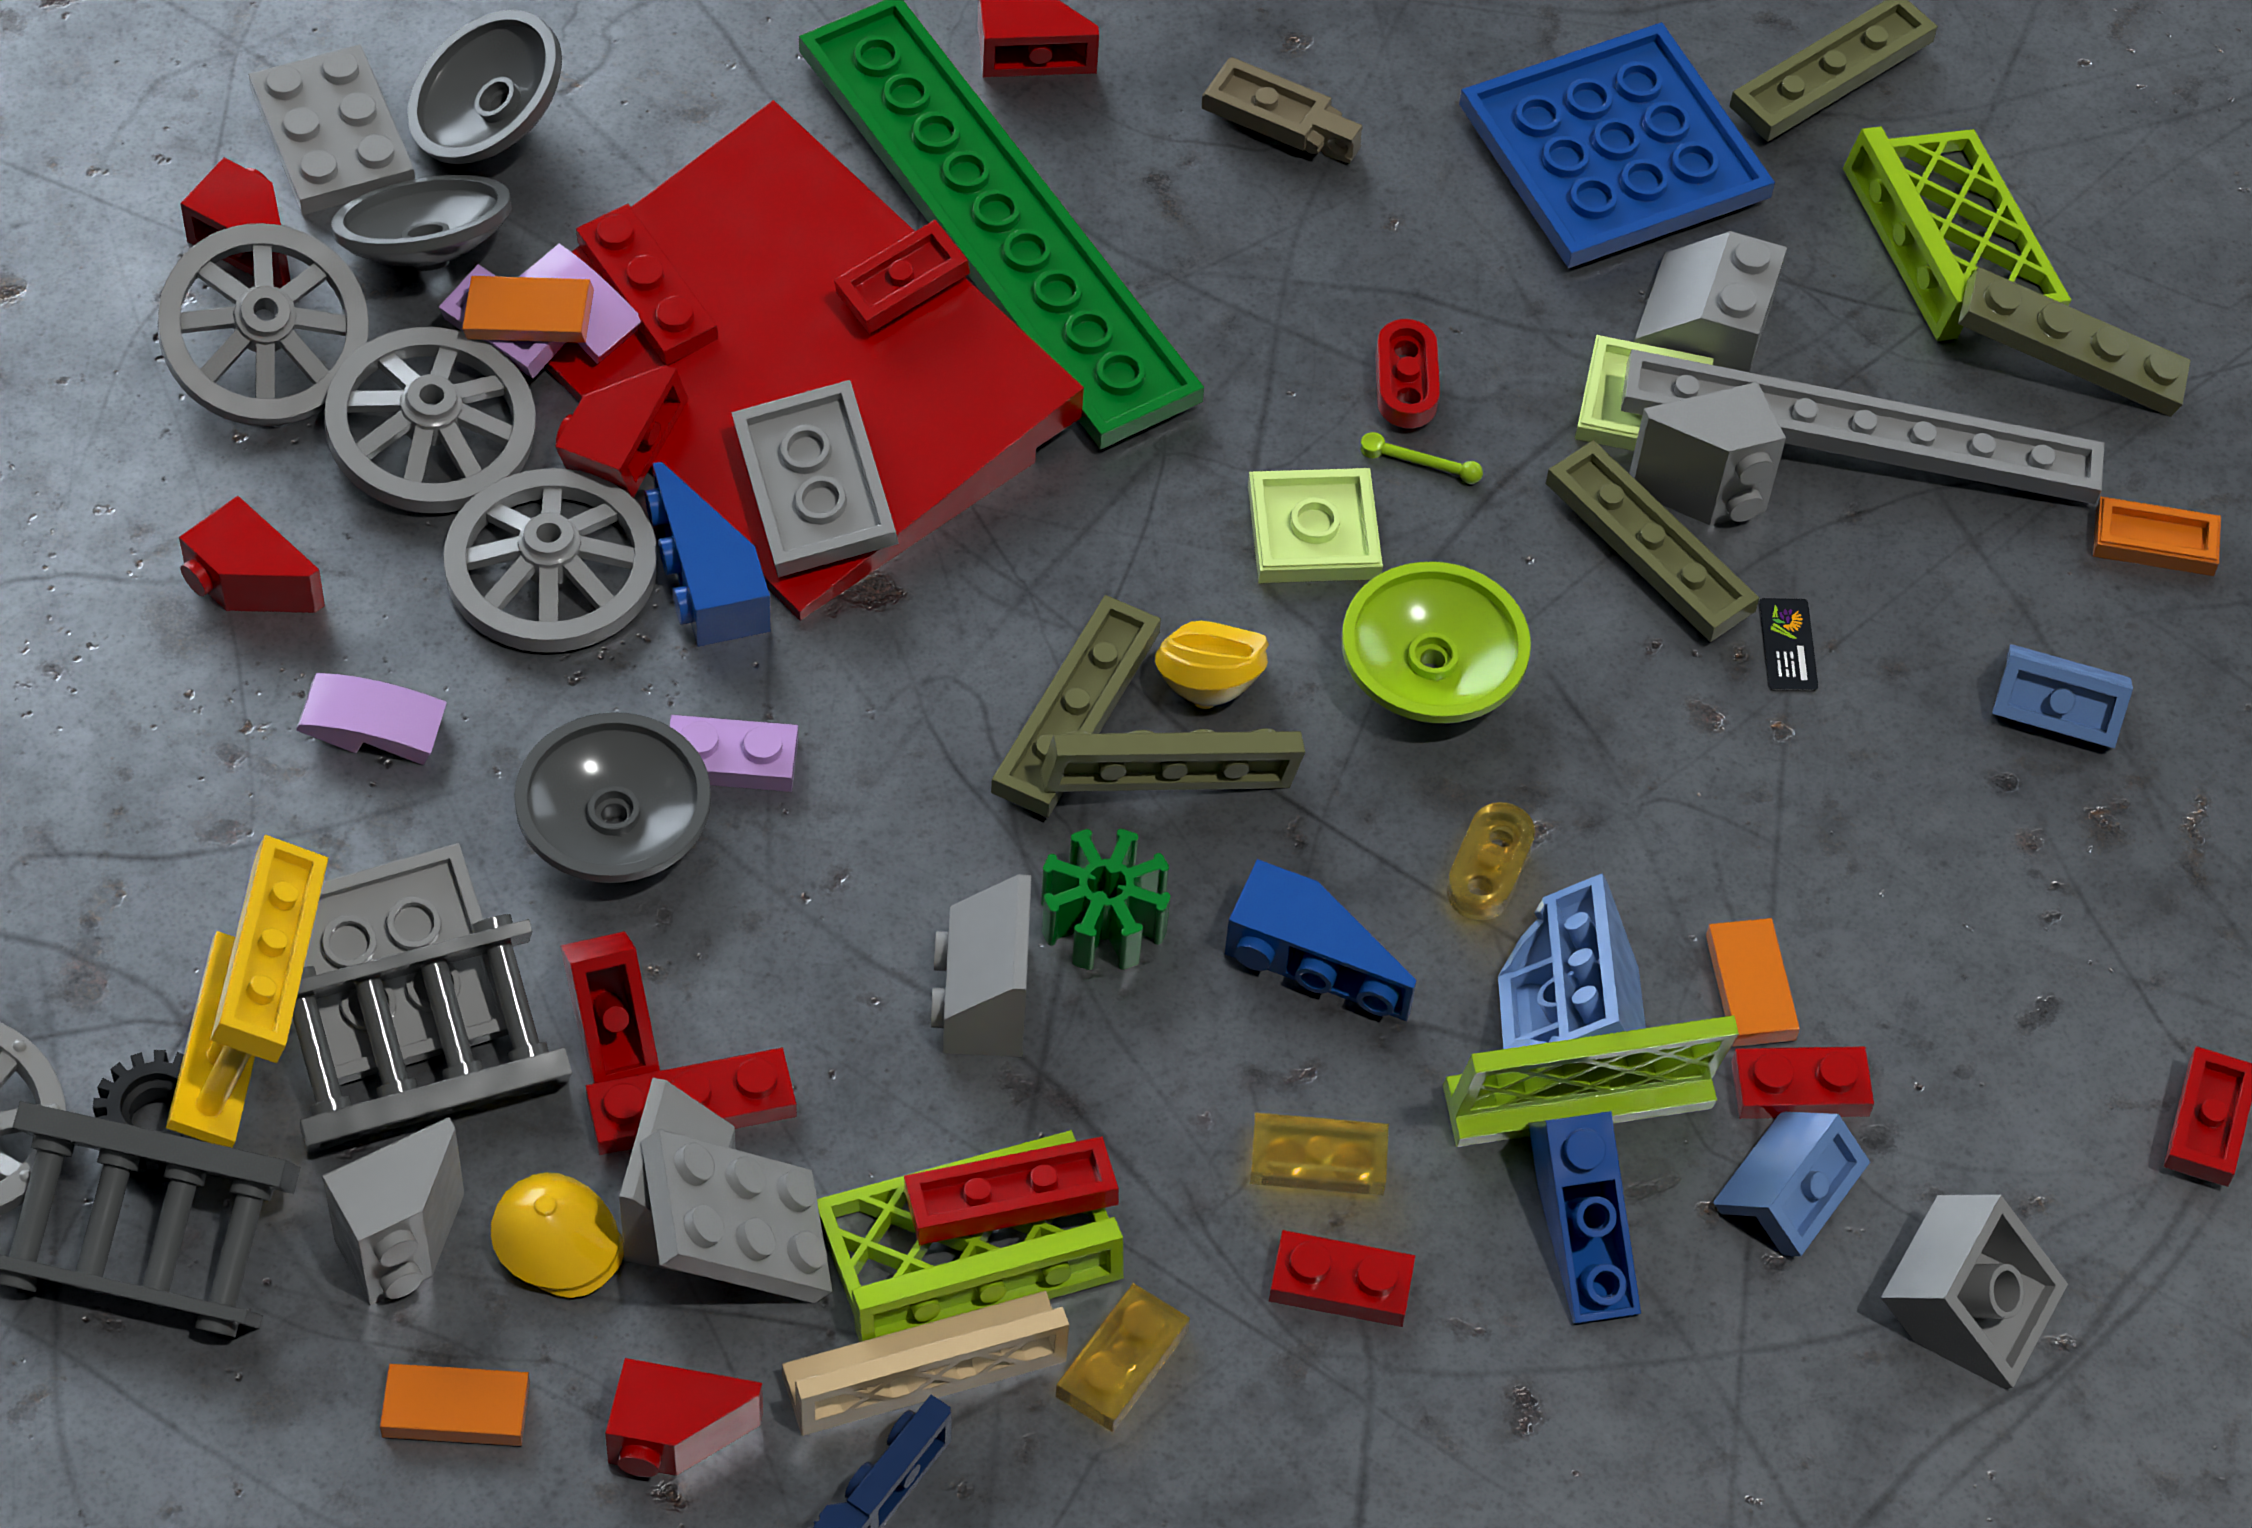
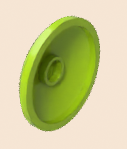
(1438, 618)

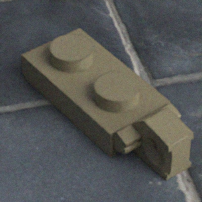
(1281, 110)

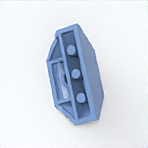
(1571, 971)

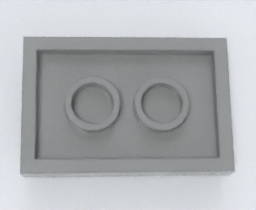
(330, 128)
(814, 478)
(736, 1216)

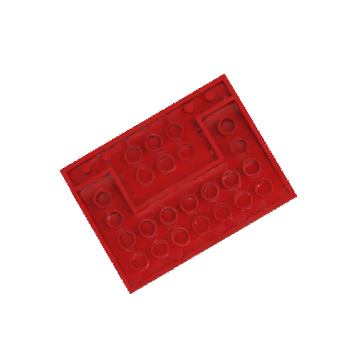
(943, 390)

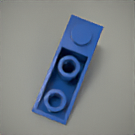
(714, 563)
(1308, 936)
(1586, 1214)

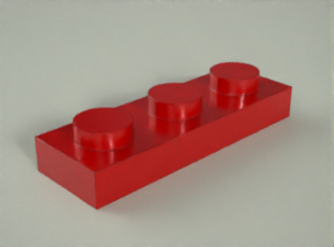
(649, 282)
(737, 1088)
(1011, 1190)

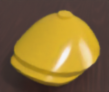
(1211, 661)
(556, 1235)

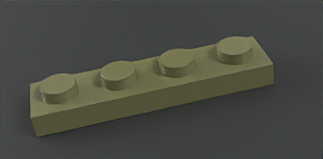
(1832, 67)
(2074, 341)
(1652, 540)
(1077, 697)
(1172, 760)

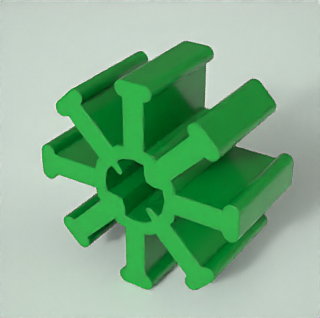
(1105, 899)

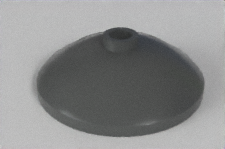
(485, 87)
(422, 220)
(609, 770)

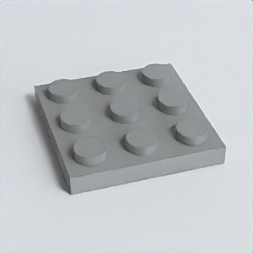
(389, 913)

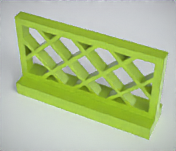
(1917, 235)
(1620, 1072)
(981, 1277)

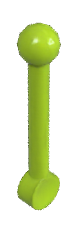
(1374, 446)

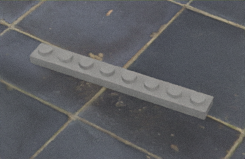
(1887, 429)

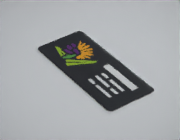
(1788, 644)

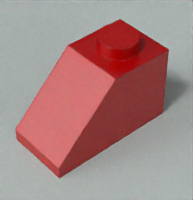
(1035, 39)
(229, 199)
(622, 427)
(248, 564)
(610, 1006)
(676, 1417)

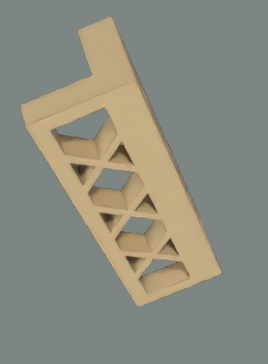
(925, 1361)

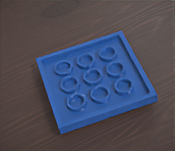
(1616, 144)

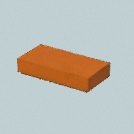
(528, 309)
(2157, 536)
(1753, 981)
(455, 1404)

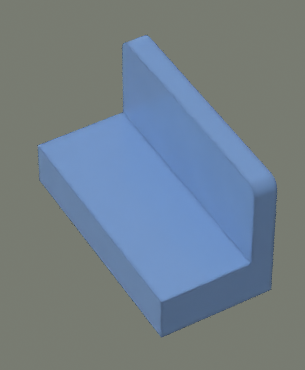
(2063, 696)
(1795, 1178)

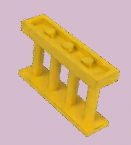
(248, 992)

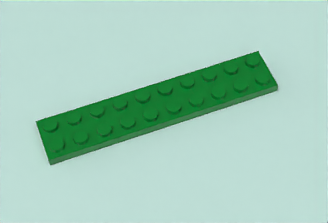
(1001, 216)

